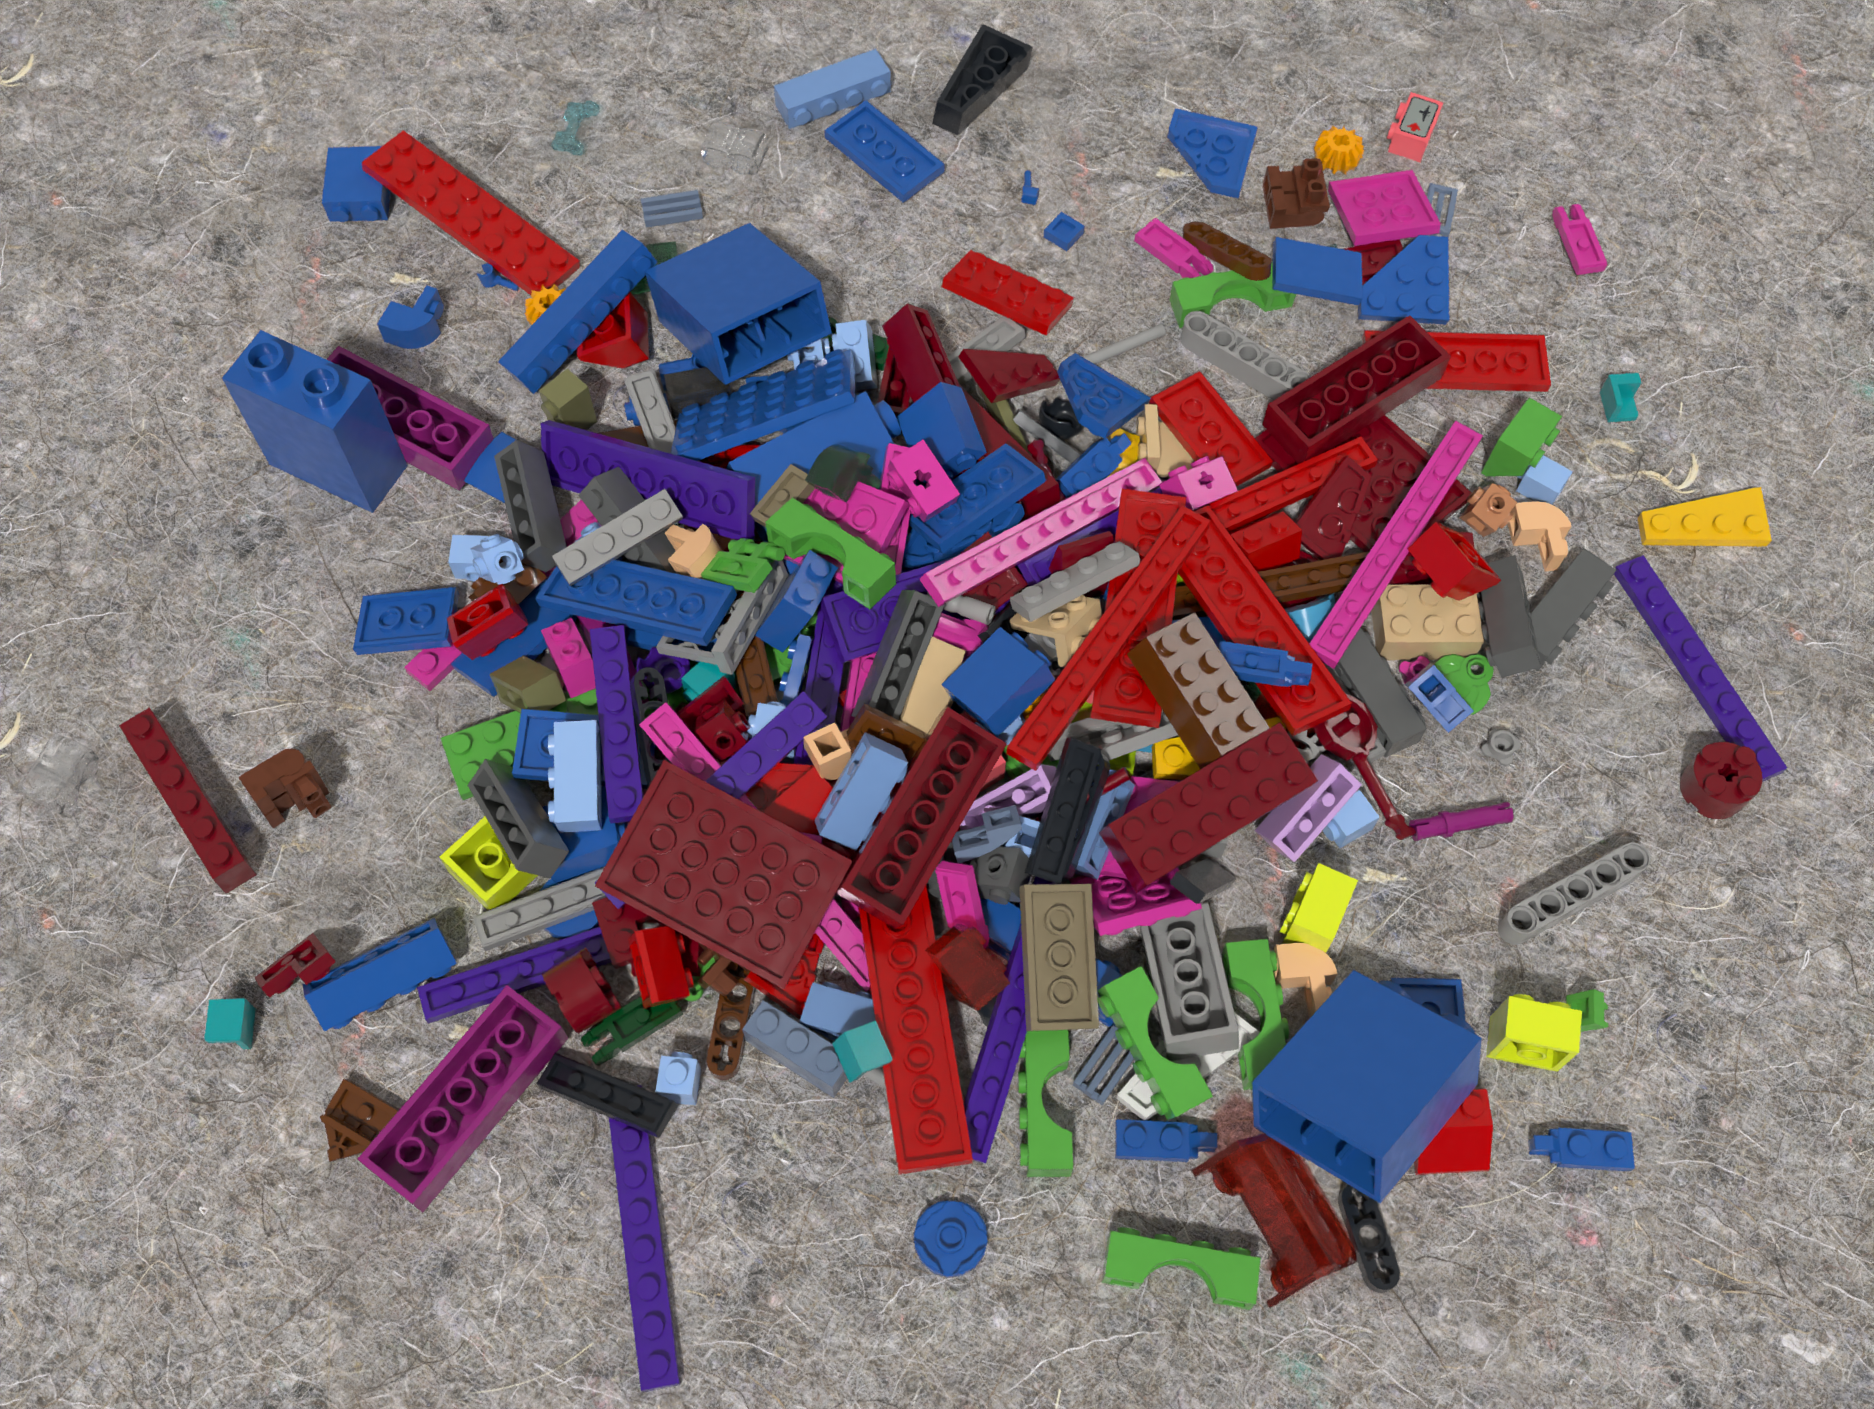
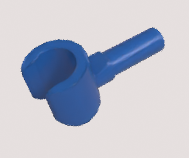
(1030, 193)
(491, 278)

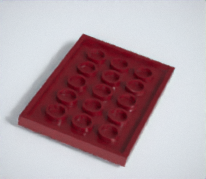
(1391, 479)
(724, 874)

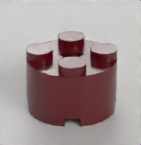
(1721, 779)
(581, 990)

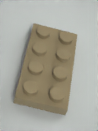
(1059, 957)

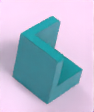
(1618, 397)
(230, 1022)
(861, 1050)

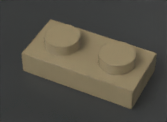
(789, 485)

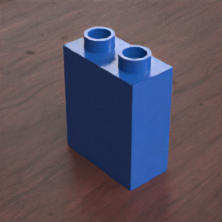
(738, 302)
(316, 420)
(855, 426)
(1367, 1083)

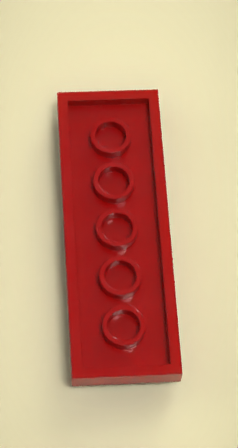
(1491, 361)

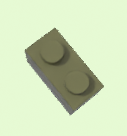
(568, 401)
(528, 685)

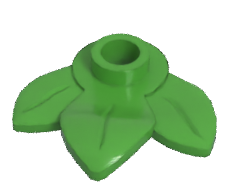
(1470, 687)

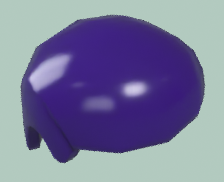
(670, 668)

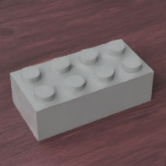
(1190, 985)

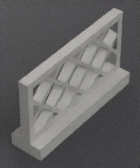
(740, 629)

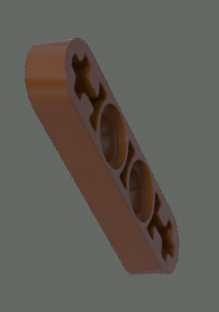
(1228, 251)
(729, 1010)

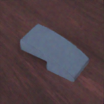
(998, 828)

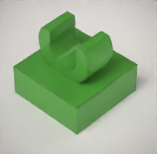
(1592, 1008)

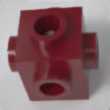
(722, 730)

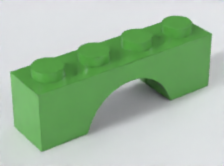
(1206, 291)
(865, 571)
(1250, 971)
(1173, 1085)
(1047, 1145)
(1228, 1275)

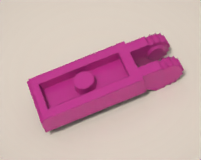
(1579, 240)
(1172, 250)
(961, 897)

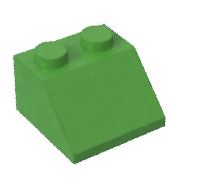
(1523, 441)

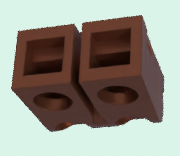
(1295, 196)
(286, 782)

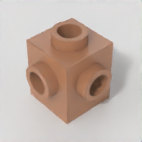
(1488, 509)

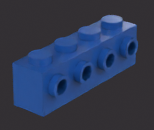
(379, 975)

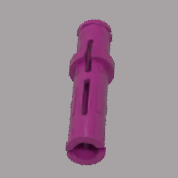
(1447, 823)

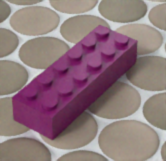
(428, 430)
(463, 1098)

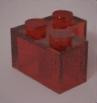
(967, 967)

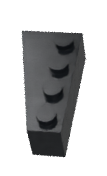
(980, 78)

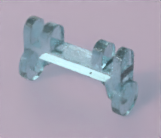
(574, 114)

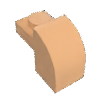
(1541, 525)
(692, 549)
(828, 751)
(1307, 968)

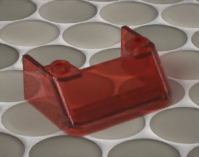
(1286, 1210)

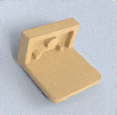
(1159, 444)
(1066, 624)

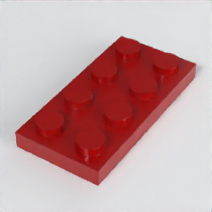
(1008, 292)
(1210, 427)

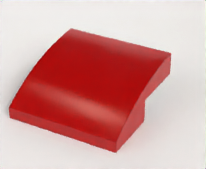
(801, 803)

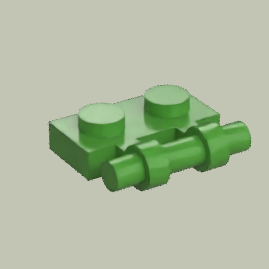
(744, 564)

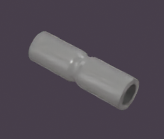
(971, 609)

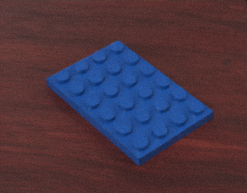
(766, 406)

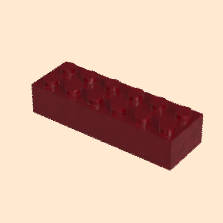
(1356, 390)
(1207, 807)
(921, 818)

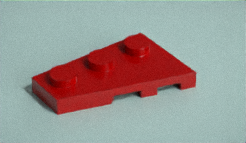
(797, 990)

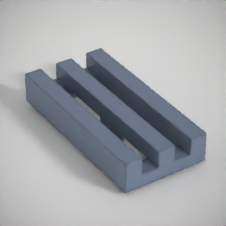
(671, 204)
(1444, 230)
(1090, 1090)

